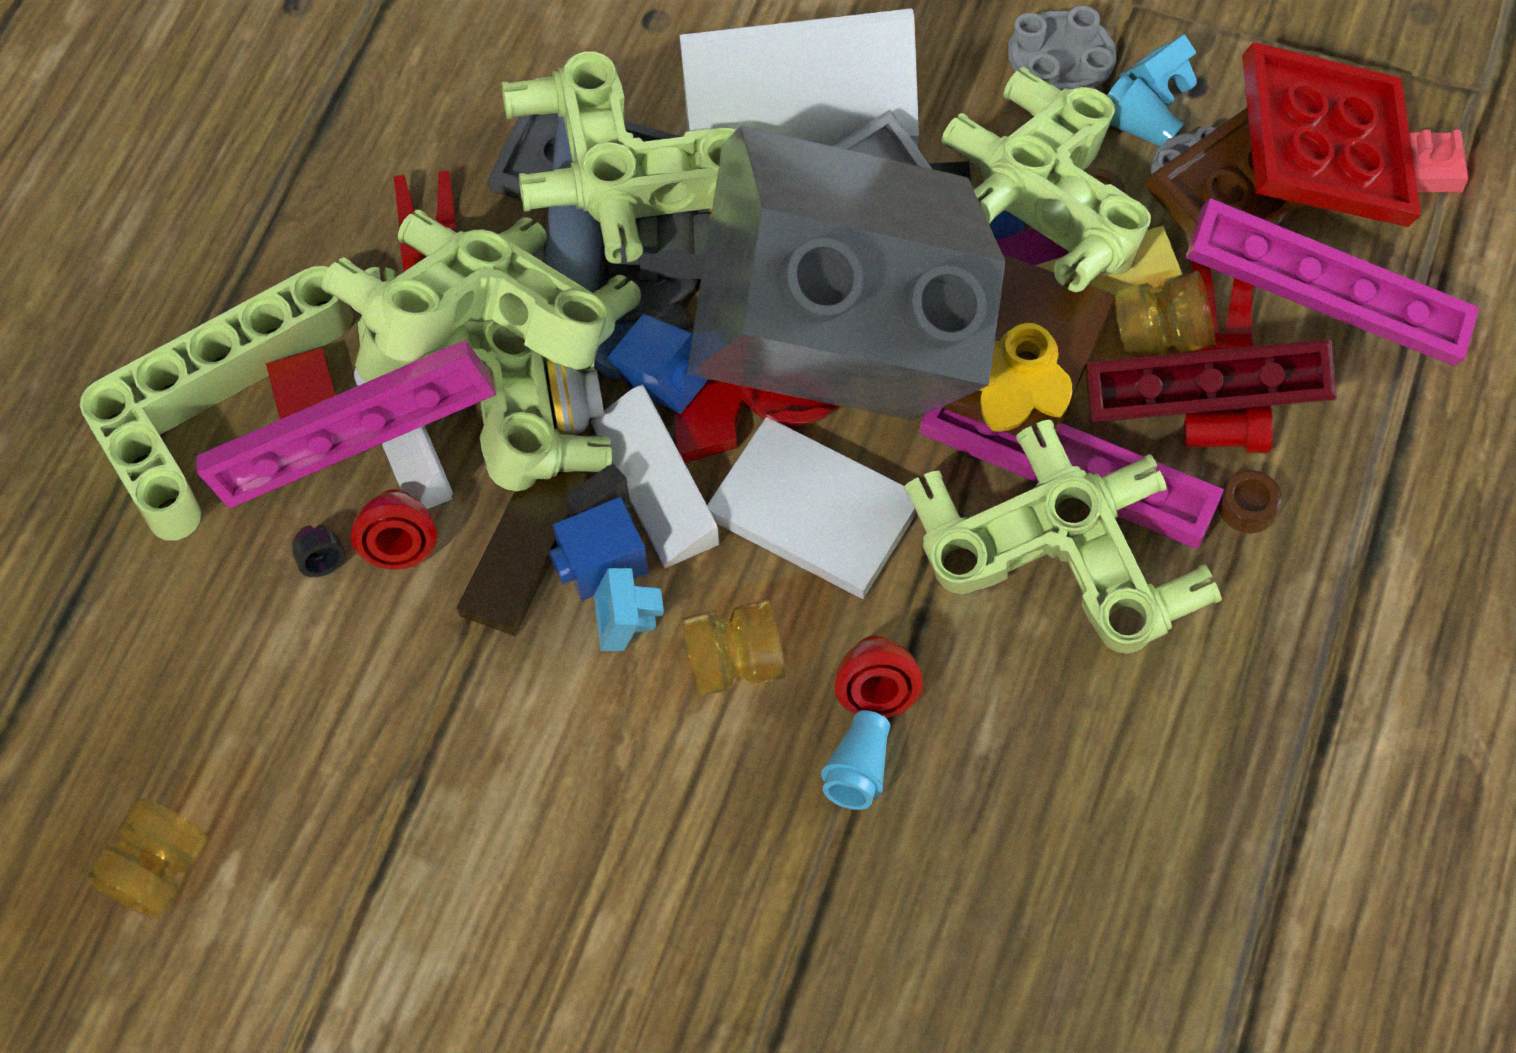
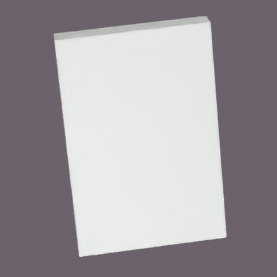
(813, 507)

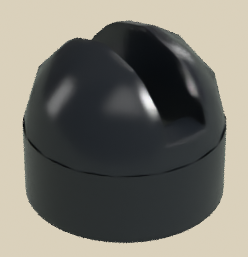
(326, 548)

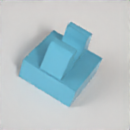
(1165, 64)
(624, 609)

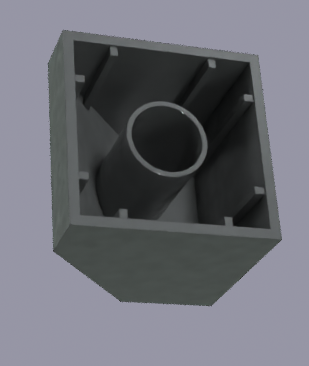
(845, 278)

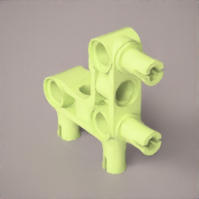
(610, 169)
(1043, 178)
(484, 278)
(518, 420)
(1094, 548)

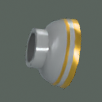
(574, 397)

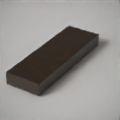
(518, 554)

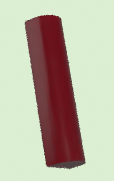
(1211, 381)

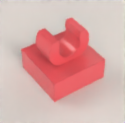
(1439, 161)

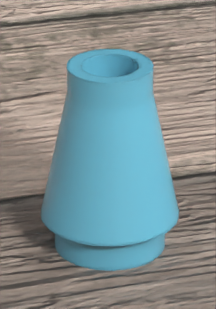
(1142, 112)
(857, 765)

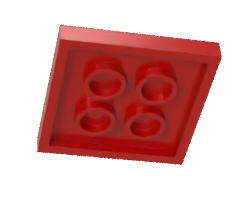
(1329, 135)

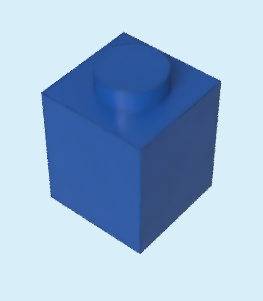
(658, 358)
(593, 543)

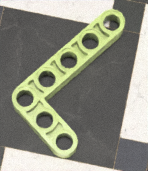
(199, 386)

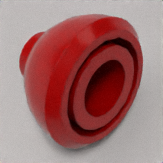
(394, 531)
(878, 678)

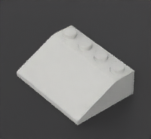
(804, 76)

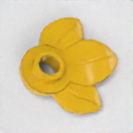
(1022, 384)

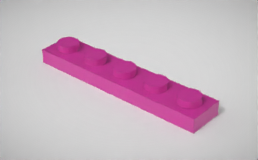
(1332, 282)
(346, 424)
(1178, 512)

